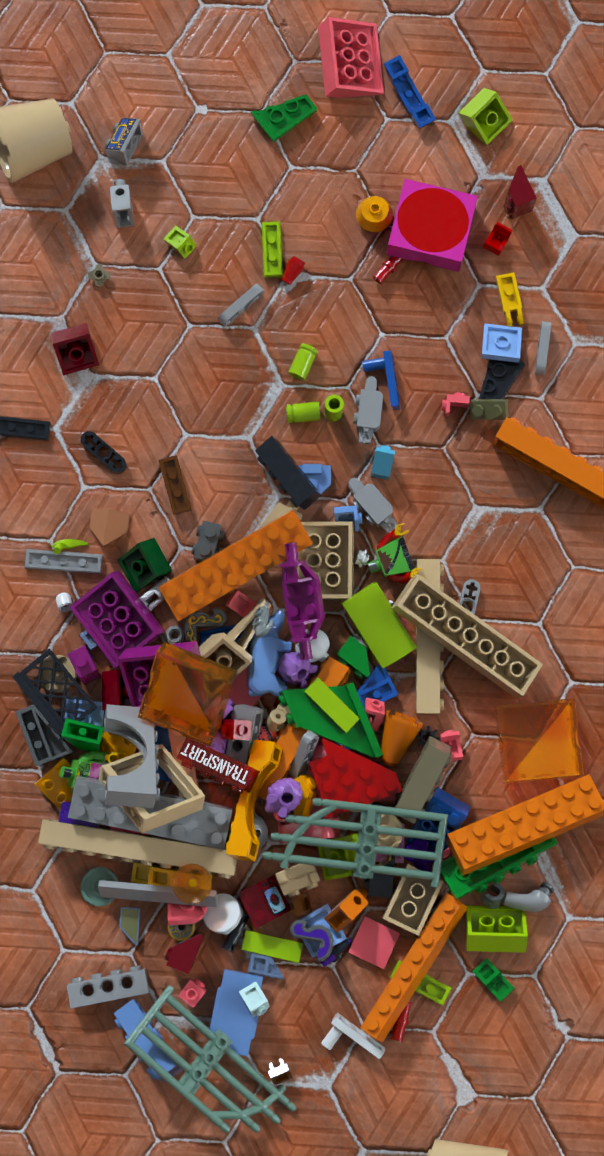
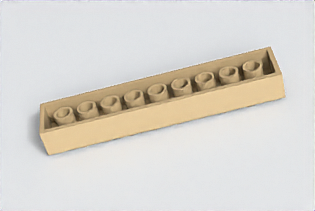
(134, 846)

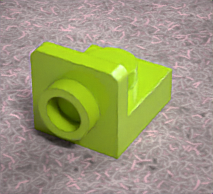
(180, 241)

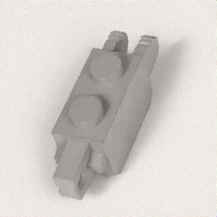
(369, 411)
(372, 504)

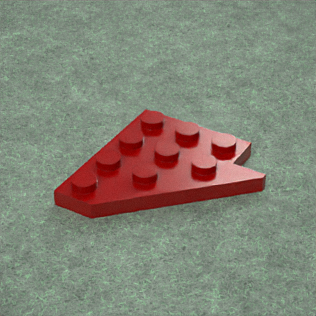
(351, 777)

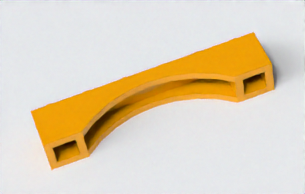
(243, 839)

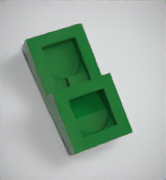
(493, 980)

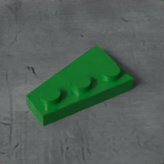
(284, 117)

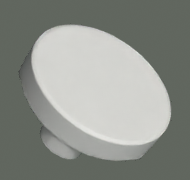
(225, 916)

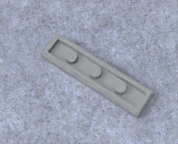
(64, 561)

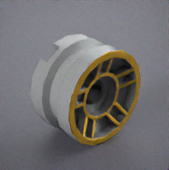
(181, 935)

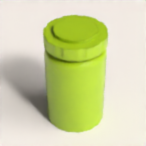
(303, 362)
(333, 408)
(303, 412)

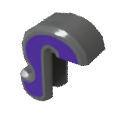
(315, 933)

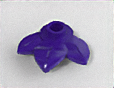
(420, 845)

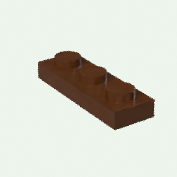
(175, 485)

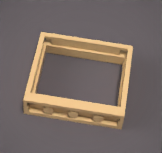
(174, 770)

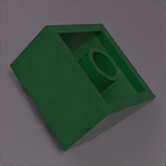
(144, 564)

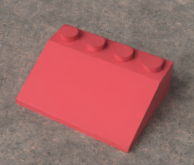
(350, 58)

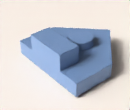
(318, 474)

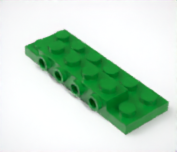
(495, 872)

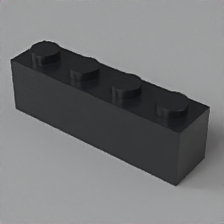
(288, 473)

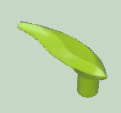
(67, 544)

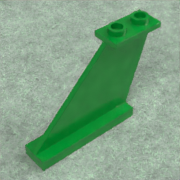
(306, 714)

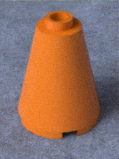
(397, 737)

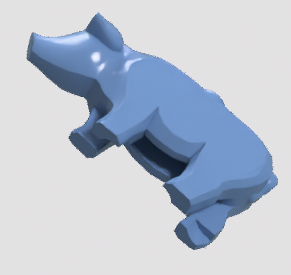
(265, 657)

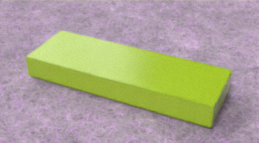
(272, 249)
(331, 705)
(272, 946)
(430, 988)

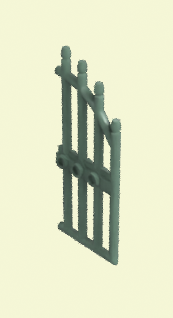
(366, 846)
(206, 1060)

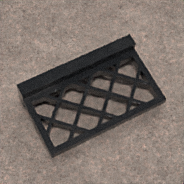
(39, 699)

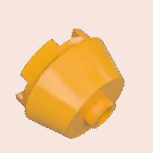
(374, 214)

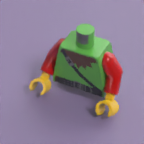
(394, 558)

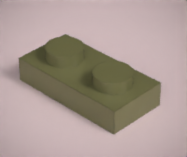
(489, 409)

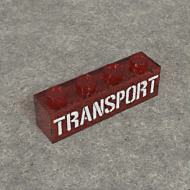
(218, 765)

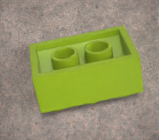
(496, 929)

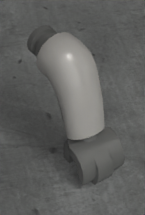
(532, 902)

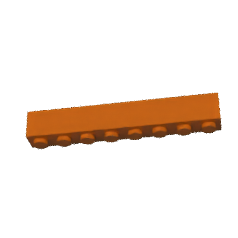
(331, 674)
(414, 967)

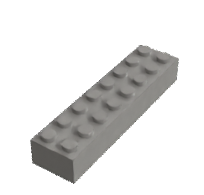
(203, 827)

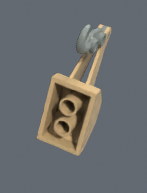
(223, 648)

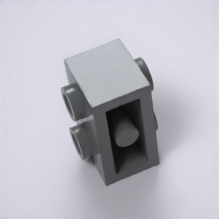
(208, 542)

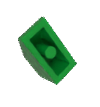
(82, 735)

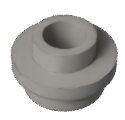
(172, 629)

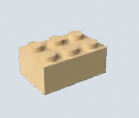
(411, 902)

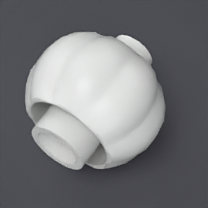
(318, 646)

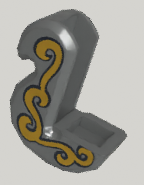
(202, 620)

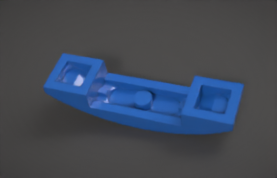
(408, 93)

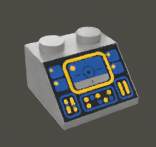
(124, 140)

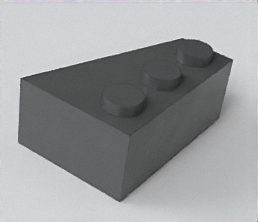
(41, 738)

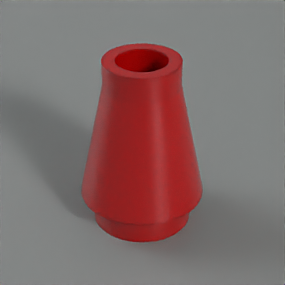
(293, 269)

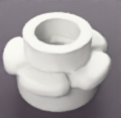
(361, 558)

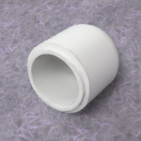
(63, 599)

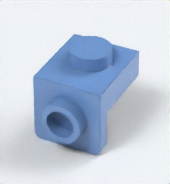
(348, 514)

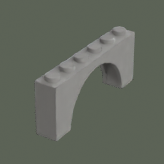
(138, 786)

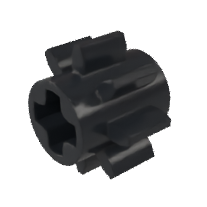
(423, 733)

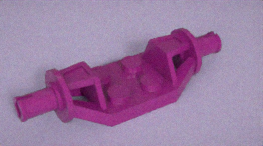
(302, 600)

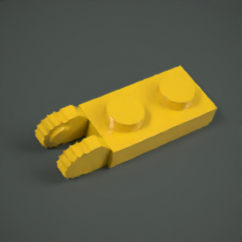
(509, 297)

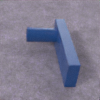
(387, 363)

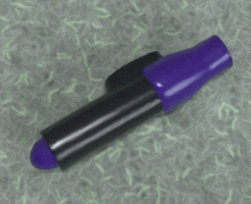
(336, 953)

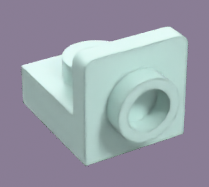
(254, 999)

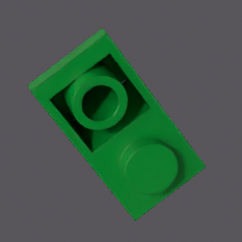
(355, 656)

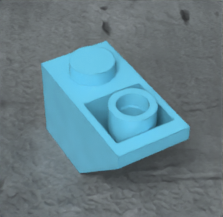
(382, 462)

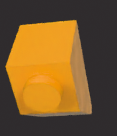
(309, 792)

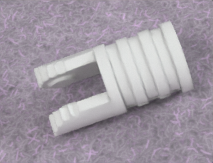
(155, 589)

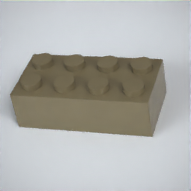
(424, 776)

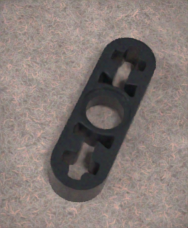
(90, 447)

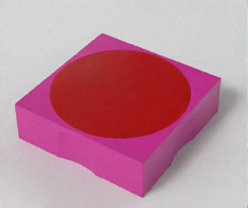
(431, 225)

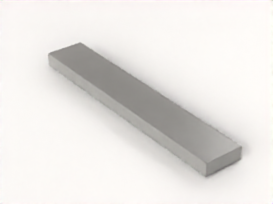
(148, 892)

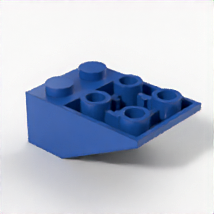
(445, 804)

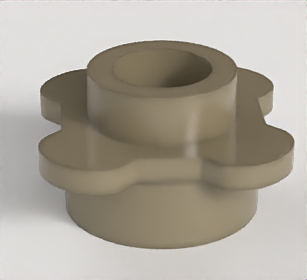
(99, 281)

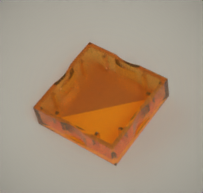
(187, 693)
(539, 741)

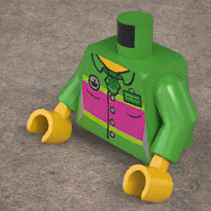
(87, 765)

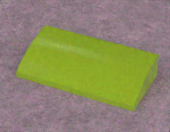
(379, 625)

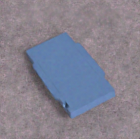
(231, 1012)

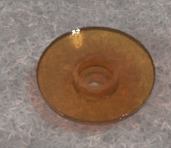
(185, 891)

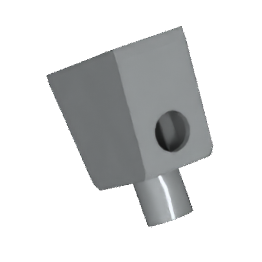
(121, 204)

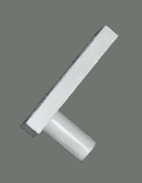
(341, 1026)

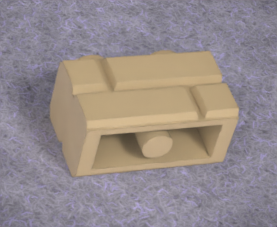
(297, 878)

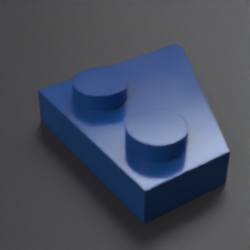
(377, 686)

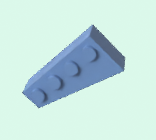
(128, 1018)

